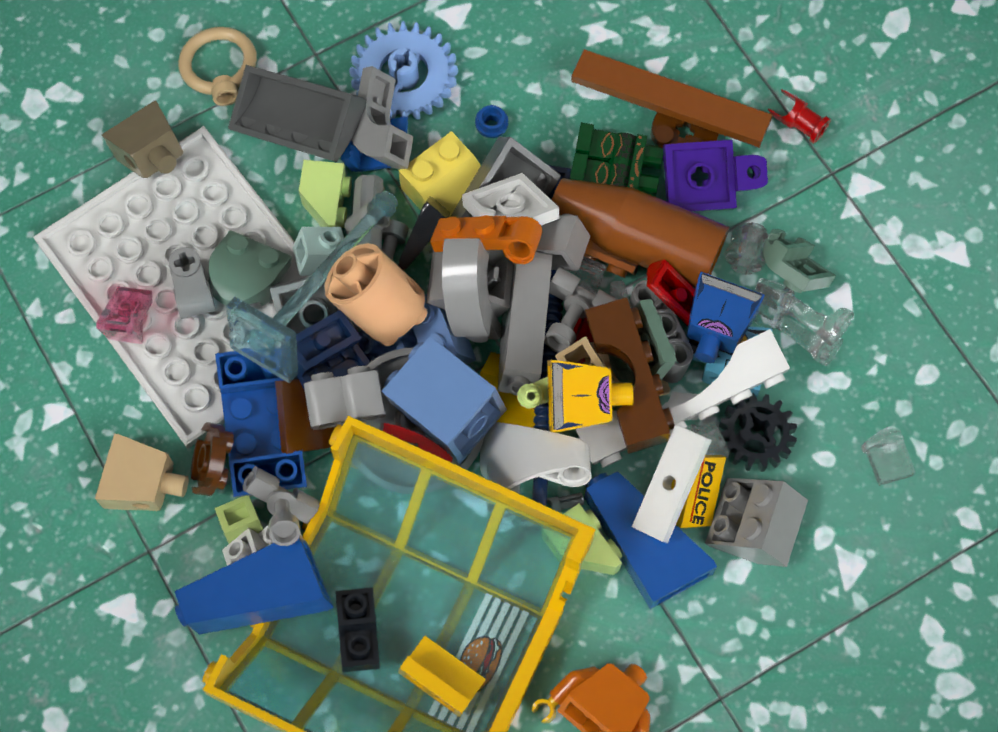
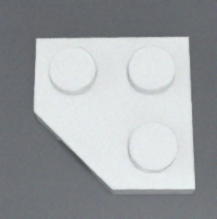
(511, 198)

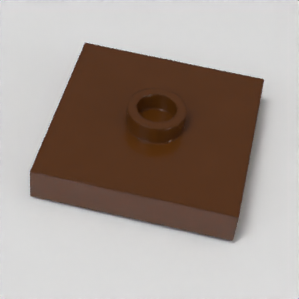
(295, 422)

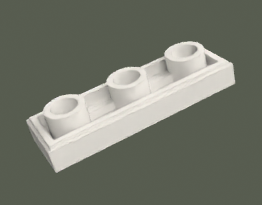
(662, 503)

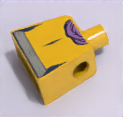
(582, 395)

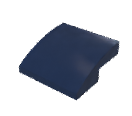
(328, 348)

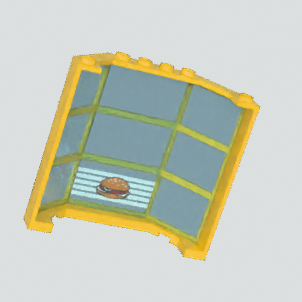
(444, 562)

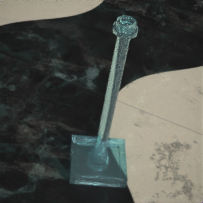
(267, 338)

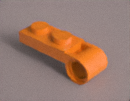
(513, 235)

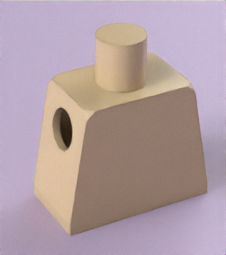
(137, 477)

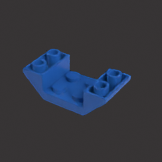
(252, 416)

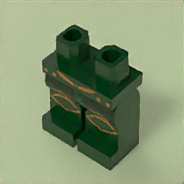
(616, 159)

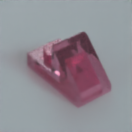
(125, 314)

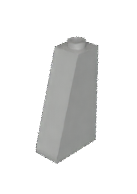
(525, 325)

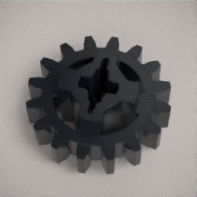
(764, 445)

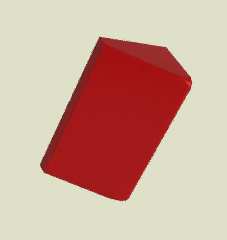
(671, 288)

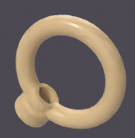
(223, 88)

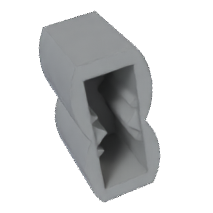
(352, 395)

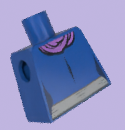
(720, 315)

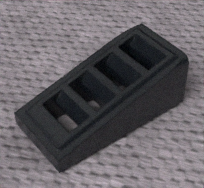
(422, 231)

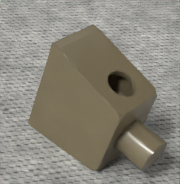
(145, 142)

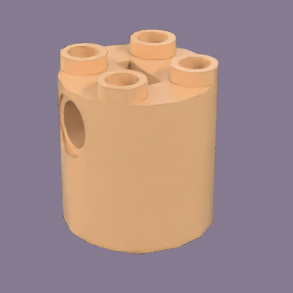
(375, 293)

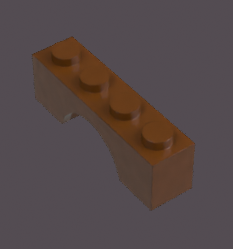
(616, 334)

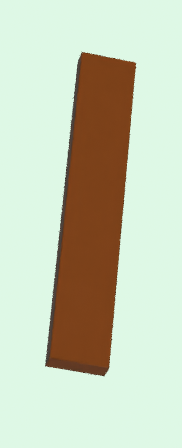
(671, 98)

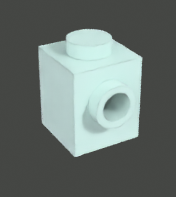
(314, 246)

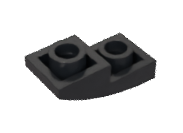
(357, 629)

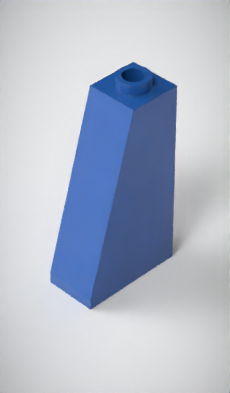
(655, 566)
(255, 590)

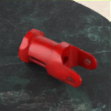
(803, 118)

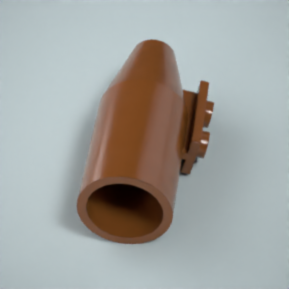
(640, 229)

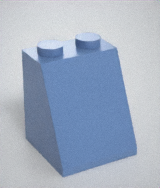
(444, 398)

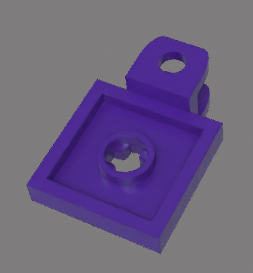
(725, 173)

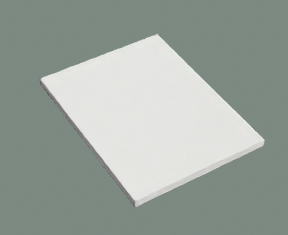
(127, 242)

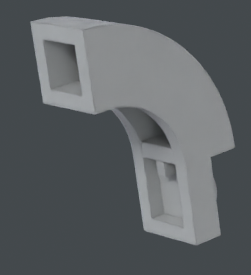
(374, 132)
(466, 290)

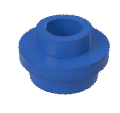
(495, 114)

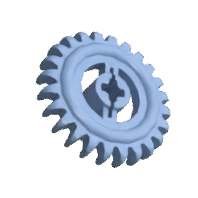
(403, 54)

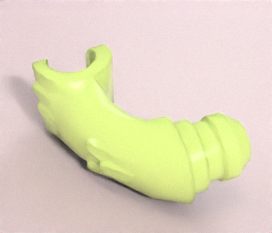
(534, 393)

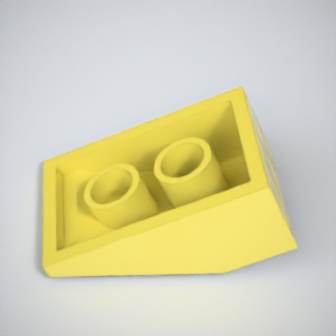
(440, 172)

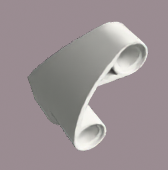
(523, 453)

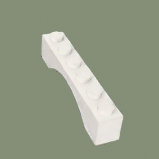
(752, 364)

